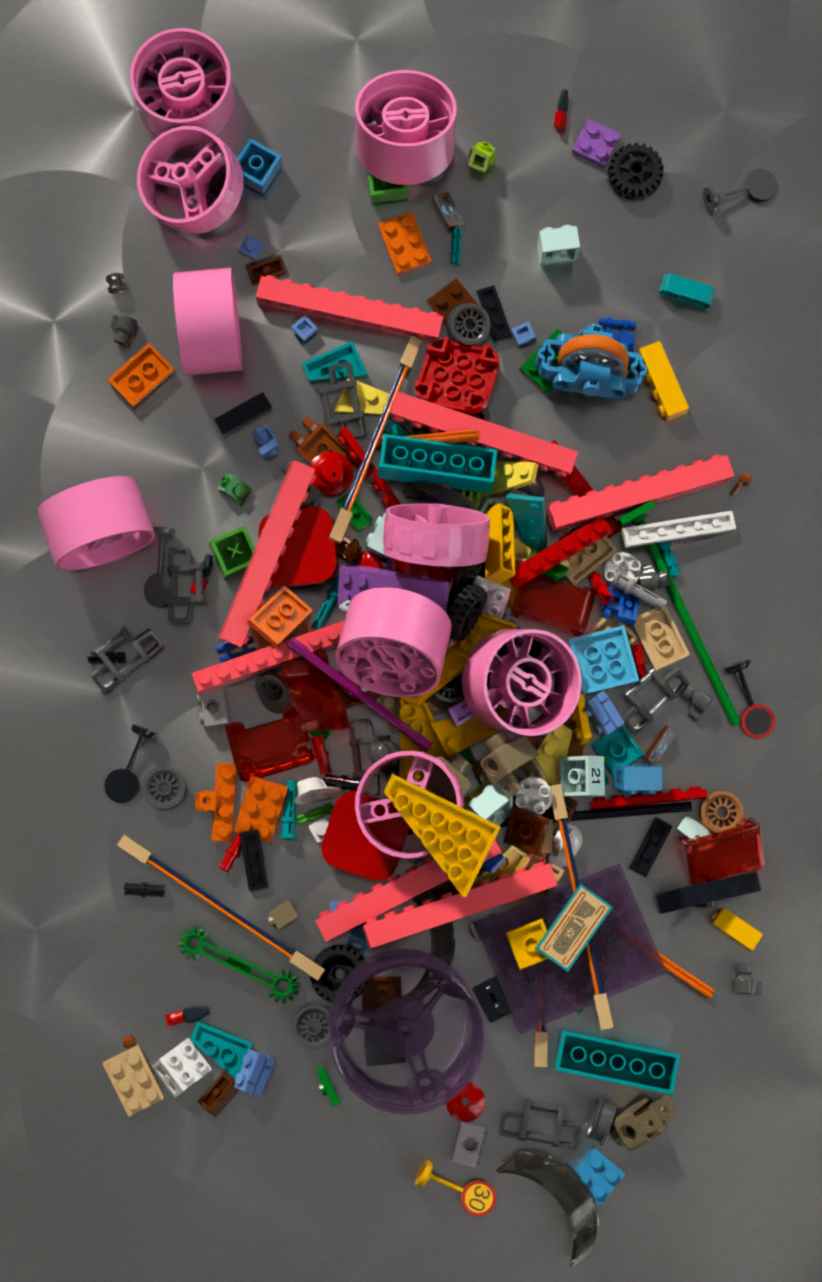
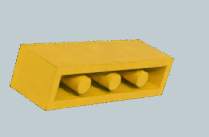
(663, 382)
(501, 553)

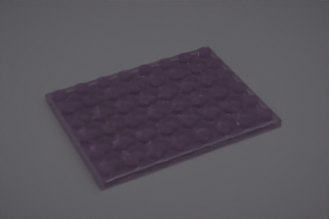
(545, 990)

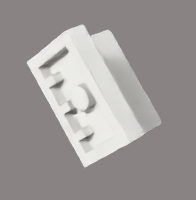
(497, 597)
(181, 1067)

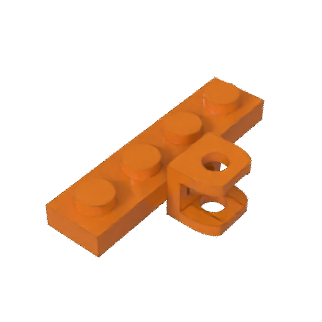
(220, 802)

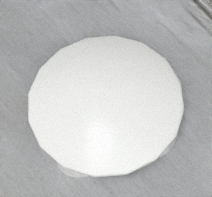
(622, 562)
(534, 795)

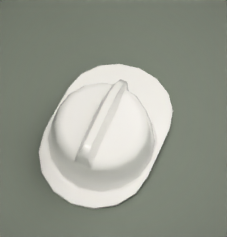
(314, 790)
(558, 854)

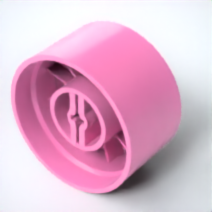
(182, 85)
(403, 142)
(207, 321)
(95, 523)
(393, 642)
(535, 686)

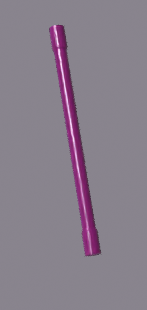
(417, 738)

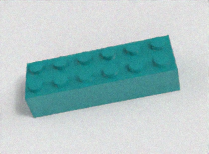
(437, 462)
(617, 1062)

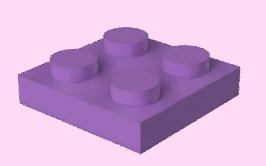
(596, 143)

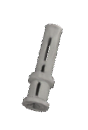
(630, 587)

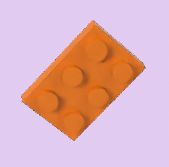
(404, 243)
(141, 375)
(280, 616)
(261, 807)

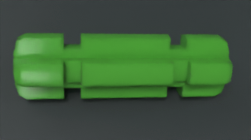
(315, 814)

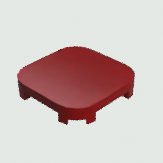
(458, 376)
(309, 551)
(350, 850)

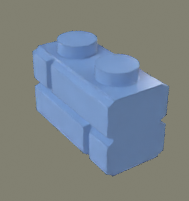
(602, 714)
(254, 1073)

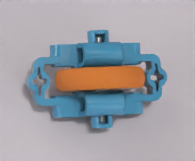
(591, 364)

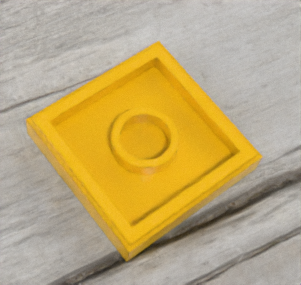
(523, 943)

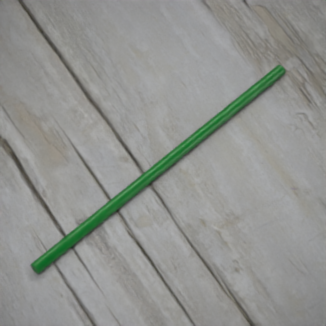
(694, 635)

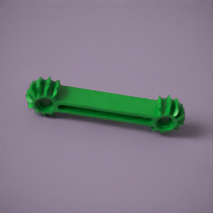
(237, 964)

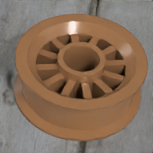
(727, 796)

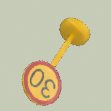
(476, 1198)

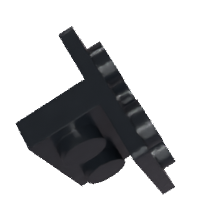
(492, 999)

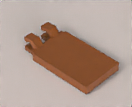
(318, 441)

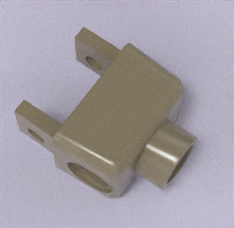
(506, 758)
(441, 783)
(633, 1127)

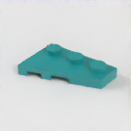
(318, 367)
(530, 518)
(221, 1047)

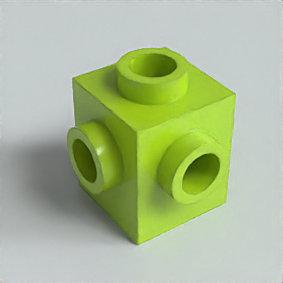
(481, 156)

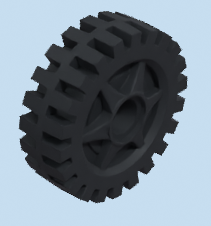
(637, 158)
(466, 611)
(332, 959)

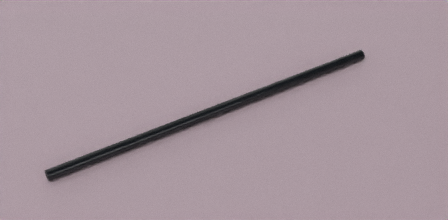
(619, 812)

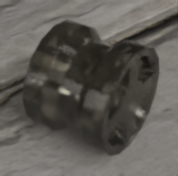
(115, 283)

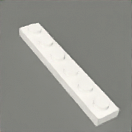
(678, 529)

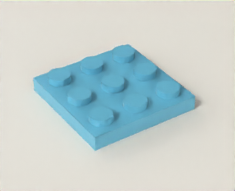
(604, 660)

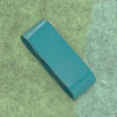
(687, 290)

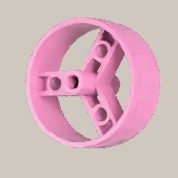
(185, 177)
(436, 534)
(367, 813)

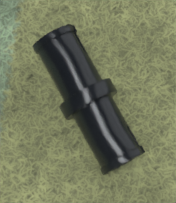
(342, 782)
(144, 889)

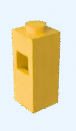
(735, 928)

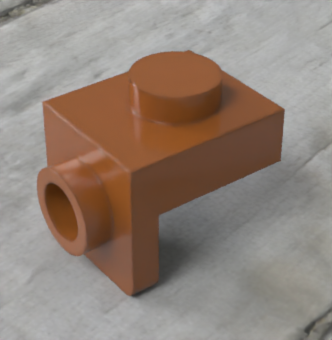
(348, 549)

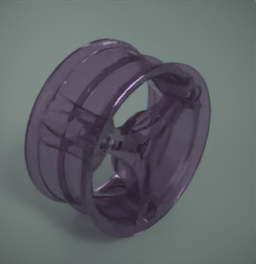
(418, 1016)

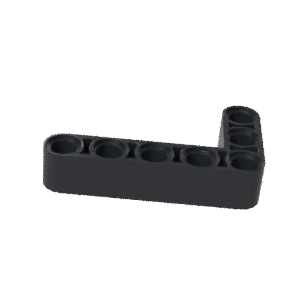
(708, 892)

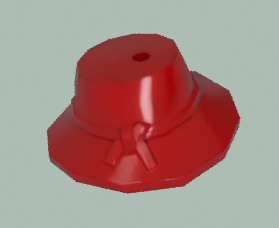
(330, 463)

